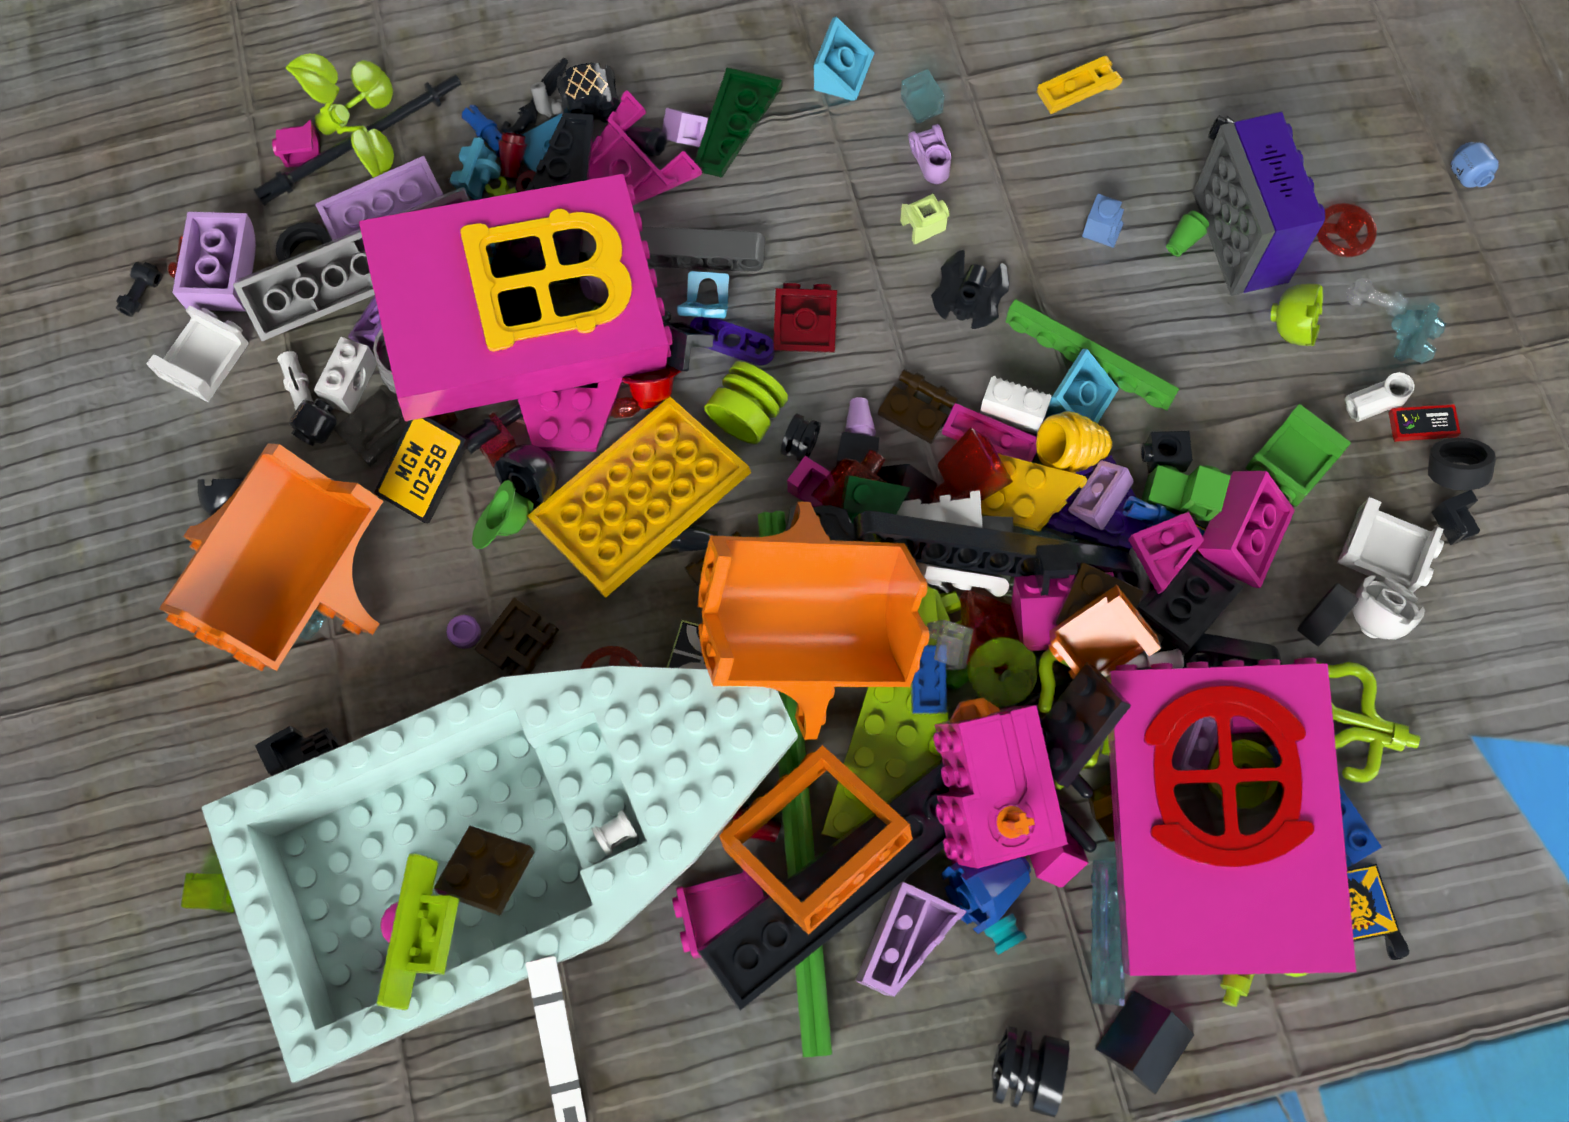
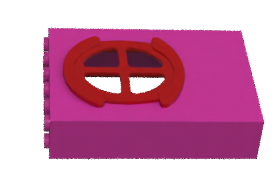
(1230, 898)

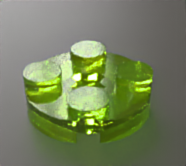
(1020, 663)

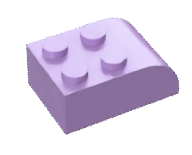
(212, 258)

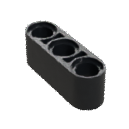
(1222, 649)

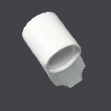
(1379, 397)

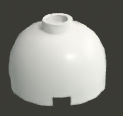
(1386, 609)

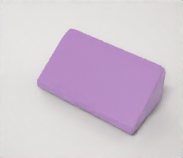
(1102, 494)
(1196, 746)

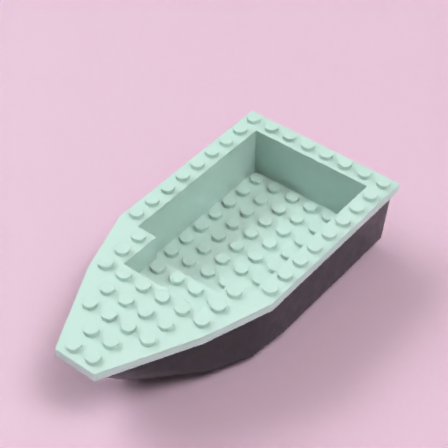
(522, 757)

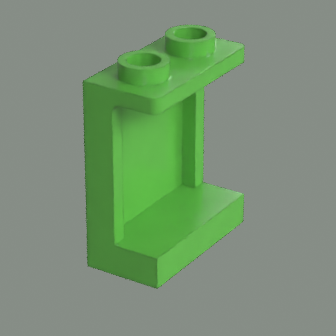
(1299, 454)

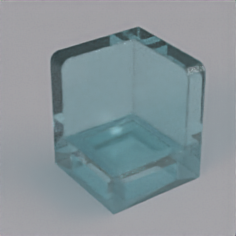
(922, 96)

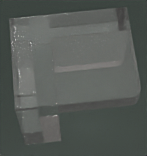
(952, 643)

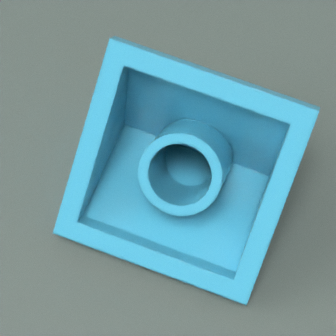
(841, 62)
(1084, 389)

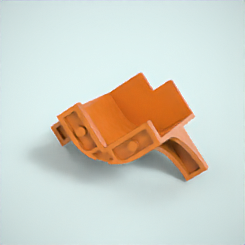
(274, 560)
(810, 614)

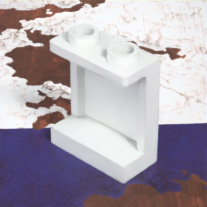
(201, 354)
(1390, 547)

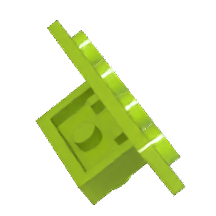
(419, 933)

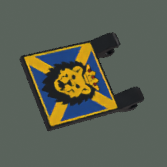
(1372, 911)

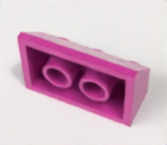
(1248, 528)
(1037, 612)

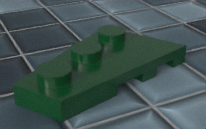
(871, 495)

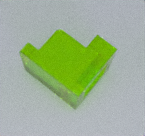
(206, 892)

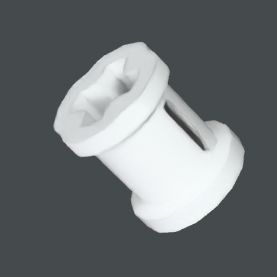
(614, 832)

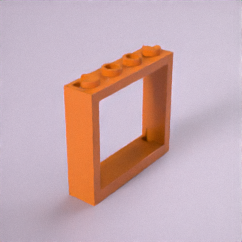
(851, 875)

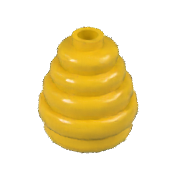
(1072, 442)

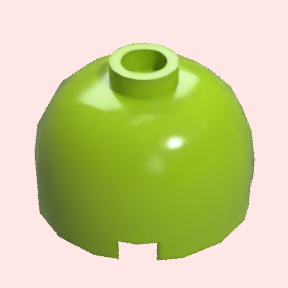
(1299, 314)

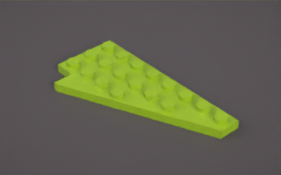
(887, 745)

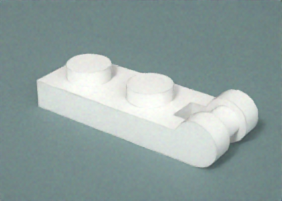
(964, 579)

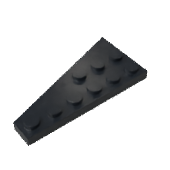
(563, 163)

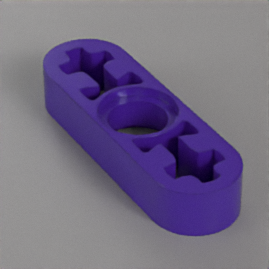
(755, 340)

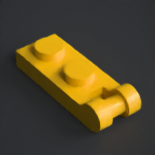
(1078, 84)

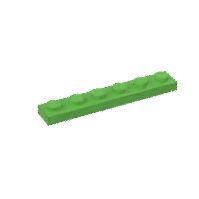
(1070, 343)

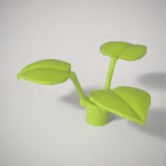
(319, 80)

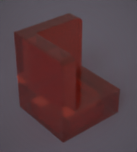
(499, 444)

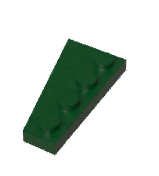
(735, 114)

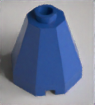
(987, 890)

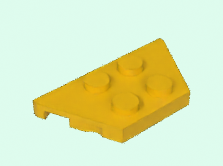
(1033, 494)

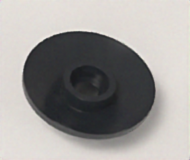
(519, 306)

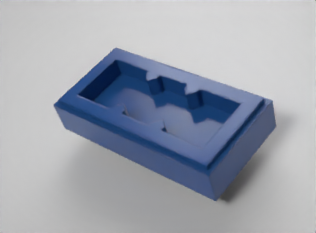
(929, 685)

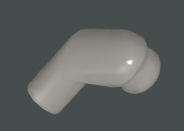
(544, 104)

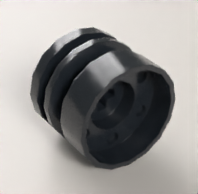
(1030, 1071)

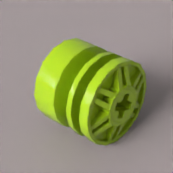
(746, 402)

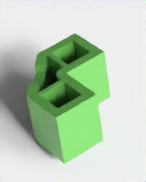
(1199, 493)

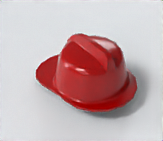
(652, 386)

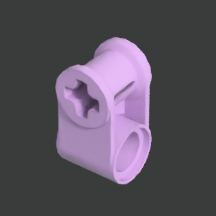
(931, 149)

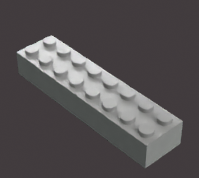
(315, 280)

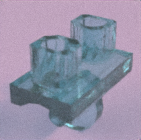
(1413, 331)

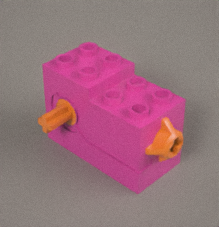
(998, 785)

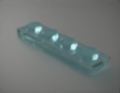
(1106, 949)

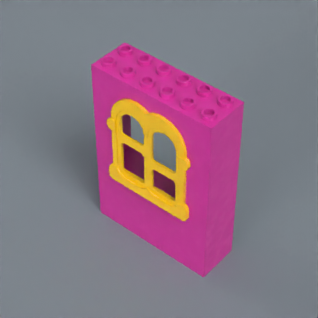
(445, 313)

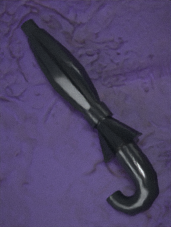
(529, 112)

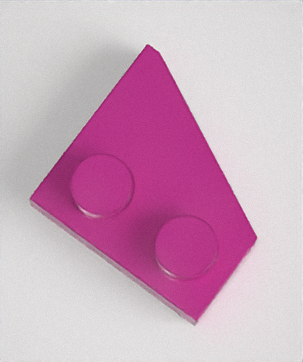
(1166, 548)

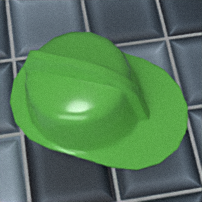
(503, 515)

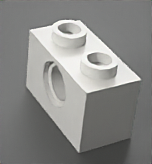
(346, 375)

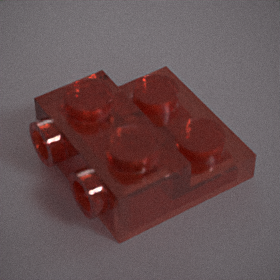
(989, 621)

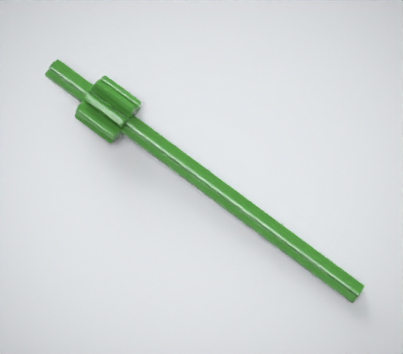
(799, 852)

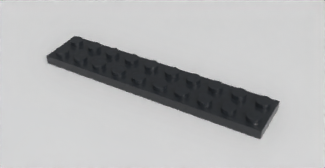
(769, 943)

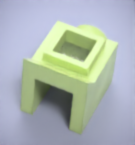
(926, 217)

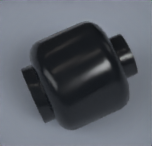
(313, 421)

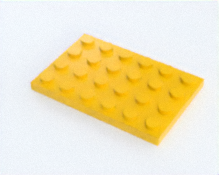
(638, 495)

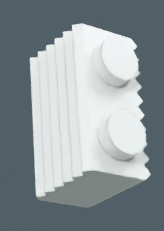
(1015, 405)

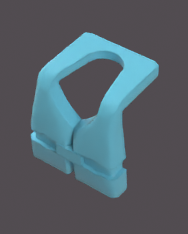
(695, 309)

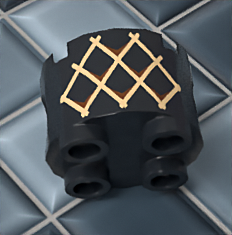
(589, 91)

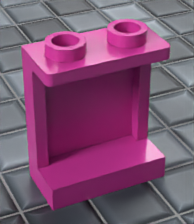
(712, 907)

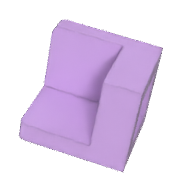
(684, 127)

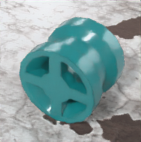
(1005, 934)

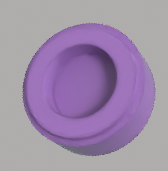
(463, 631)

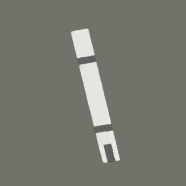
(555, 1039)

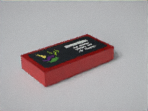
(1424, 423)

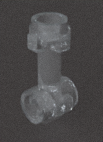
(1363, 291)

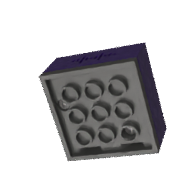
(1258, 203)

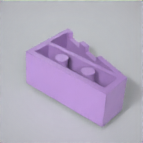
(905, 937)

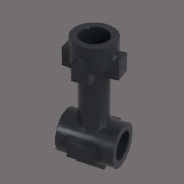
(144, 275)

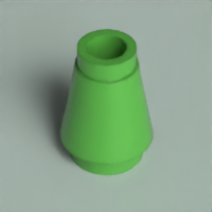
(1187, 233)

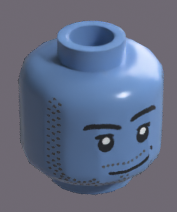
(1474, 164)

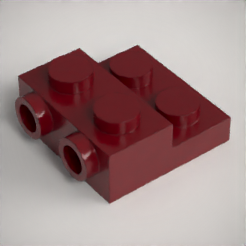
(805, 318)

